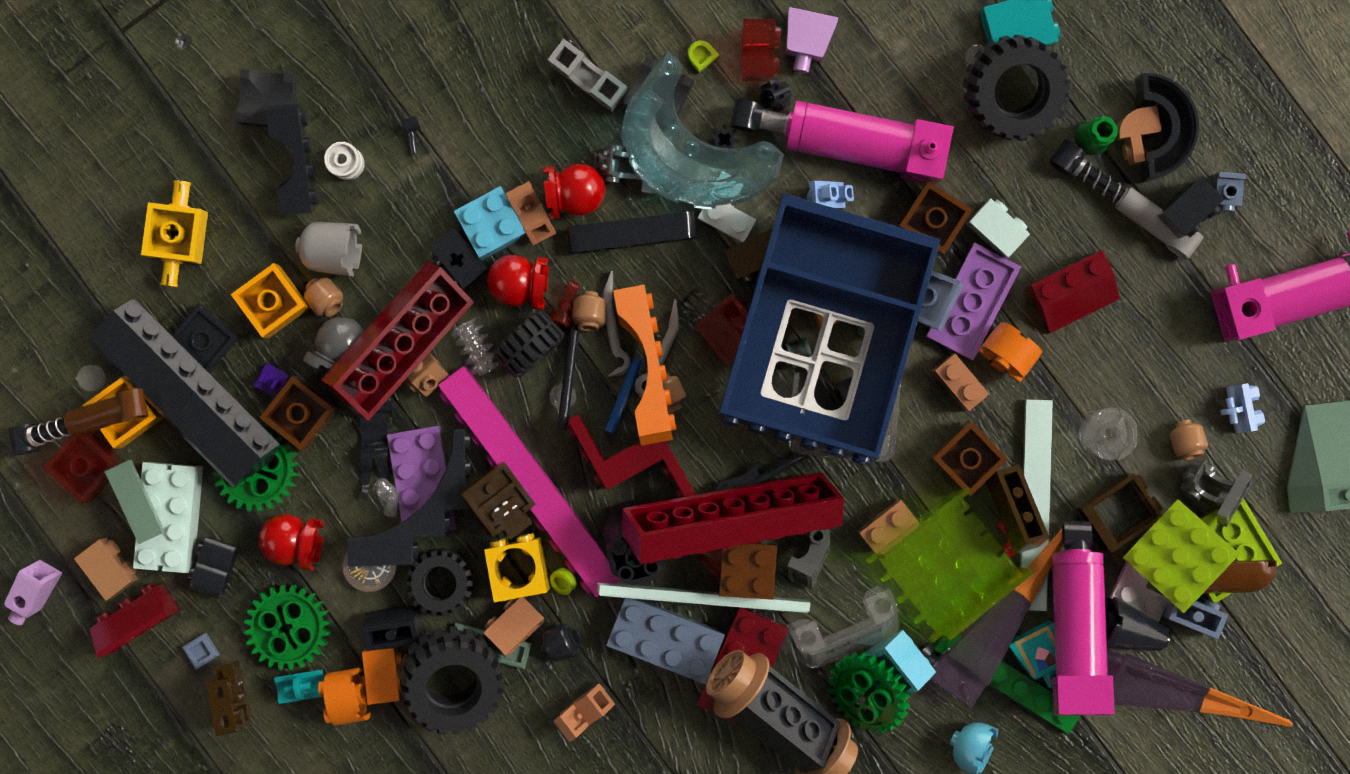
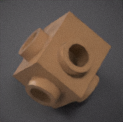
(427, 375)

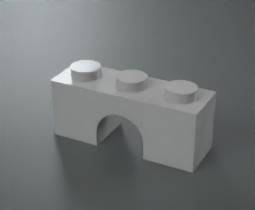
(587, 76)

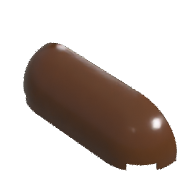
(1244, 577)

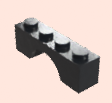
(288, 126)

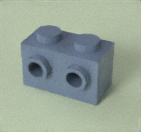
(1201, 617)

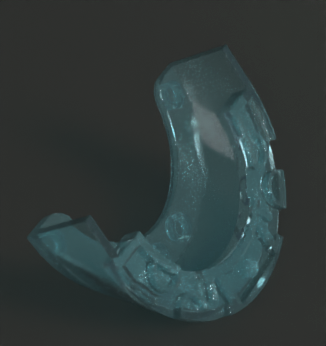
(681, 164)

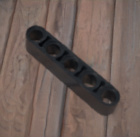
(631, 232)

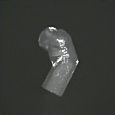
(389, 495)

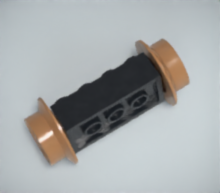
(780, 715)

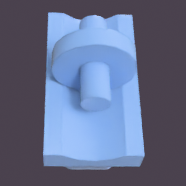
(830, 193)
(1241, 408)

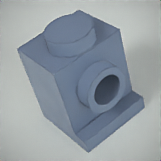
(1221, 182)

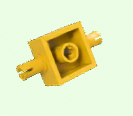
(165, 219)

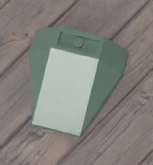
(1321, 460)

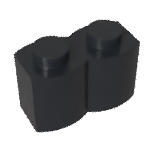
(213, 567)

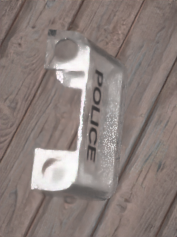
(881, 624)

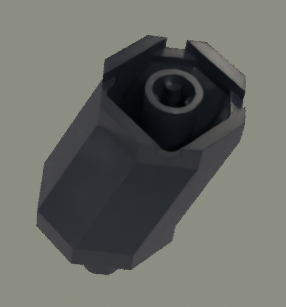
(620, 556)

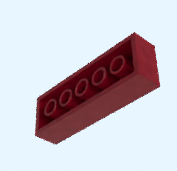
(397, 341)

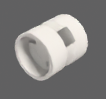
(344, 161)

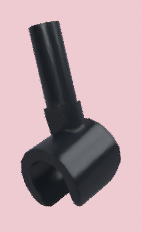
(411, 125)

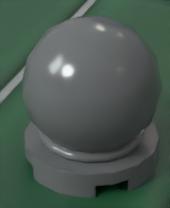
(333, 341)

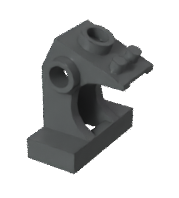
(608, 163)
(1196, 480)
(806, 569)

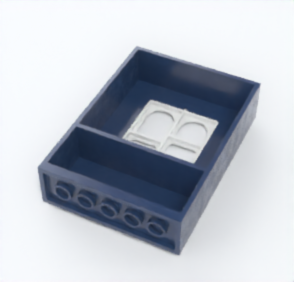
(847, 273)

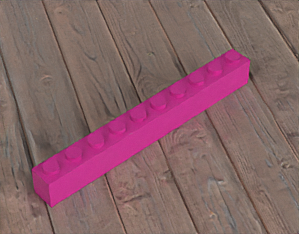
(551, 509)

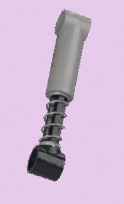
(1071, 160)

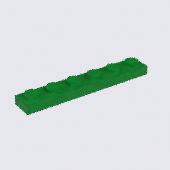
(1023, 691)

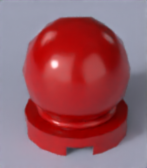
(575, 189)
(516, 281)
(289, 540)

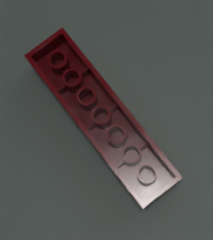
(731, 517)

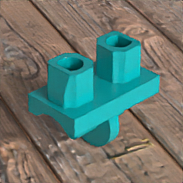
(298, 686)

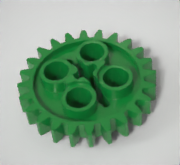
(247, 491)
(264, 635)
(853, 678)

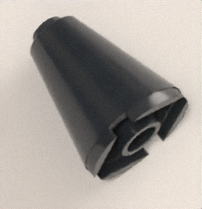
(1132, 629)

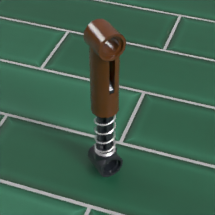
(122, 407)

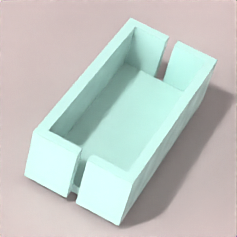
(177, 504)

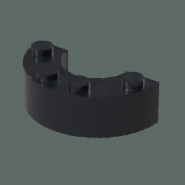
(1179, 121)

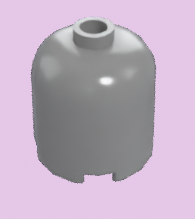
(330, 248)

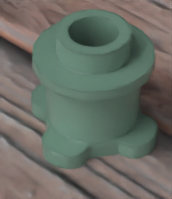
(801, 348)

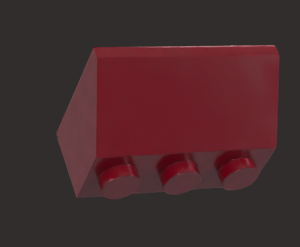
(1074, 291)
(132, 619)

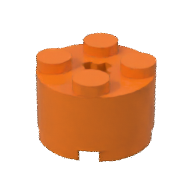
(1010, 351)
(344, 697)

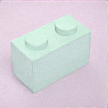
(998, 228)

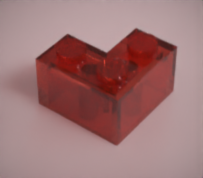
(758, 46)

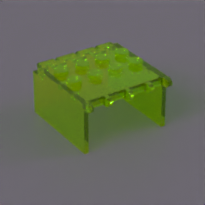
(949, 567)

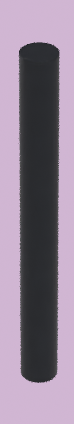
(568, 377)

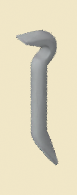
(613, 330)
(665, 345)

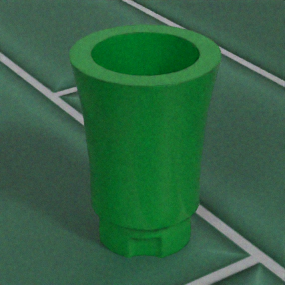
(1089, 138)

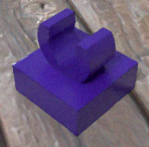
(271, 380)

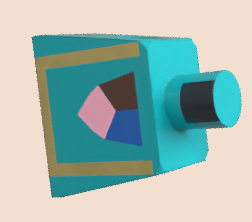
(1037, 651)

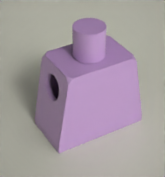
(808, 36)
(31, 590)

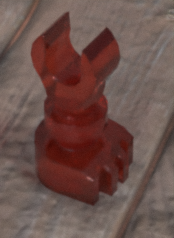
(565, 306)

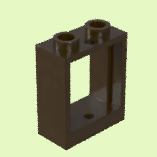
(1100, 530)

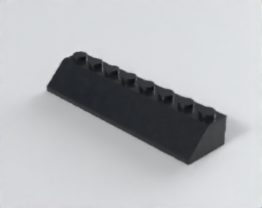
(184, 393)

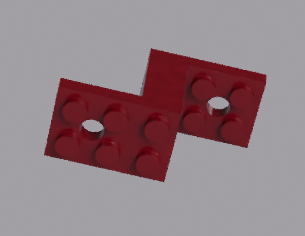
(629, 461)

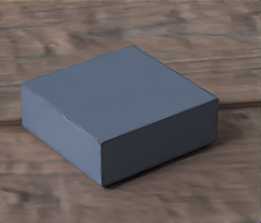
(201, 651)

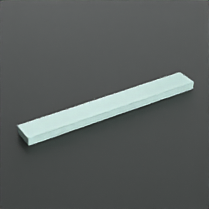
(1037, 474)
(700, 597)

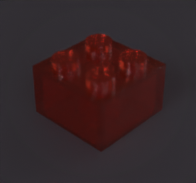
(82, 466)

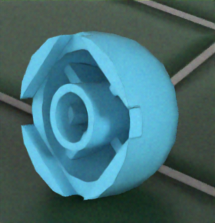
(973, 746)

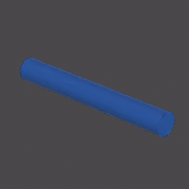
(624, 395)

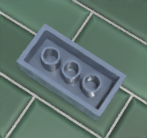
(666, 639)

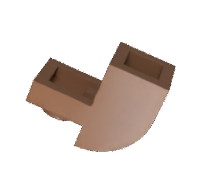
(1133, 127)
(530, 213)
(583, 712)

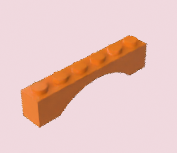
(651, 414)

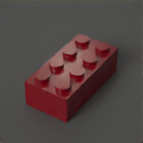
(752, 635)

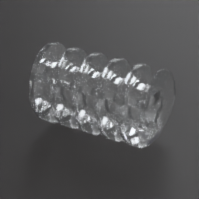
(475, 348)

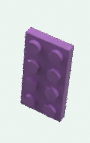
(986, 284)
(417, 468)

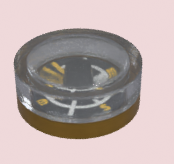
(368, 577)

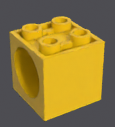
(501, 586)

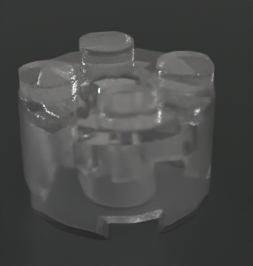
(1123, 433)

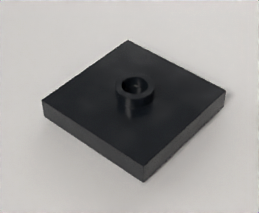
(205, 337)

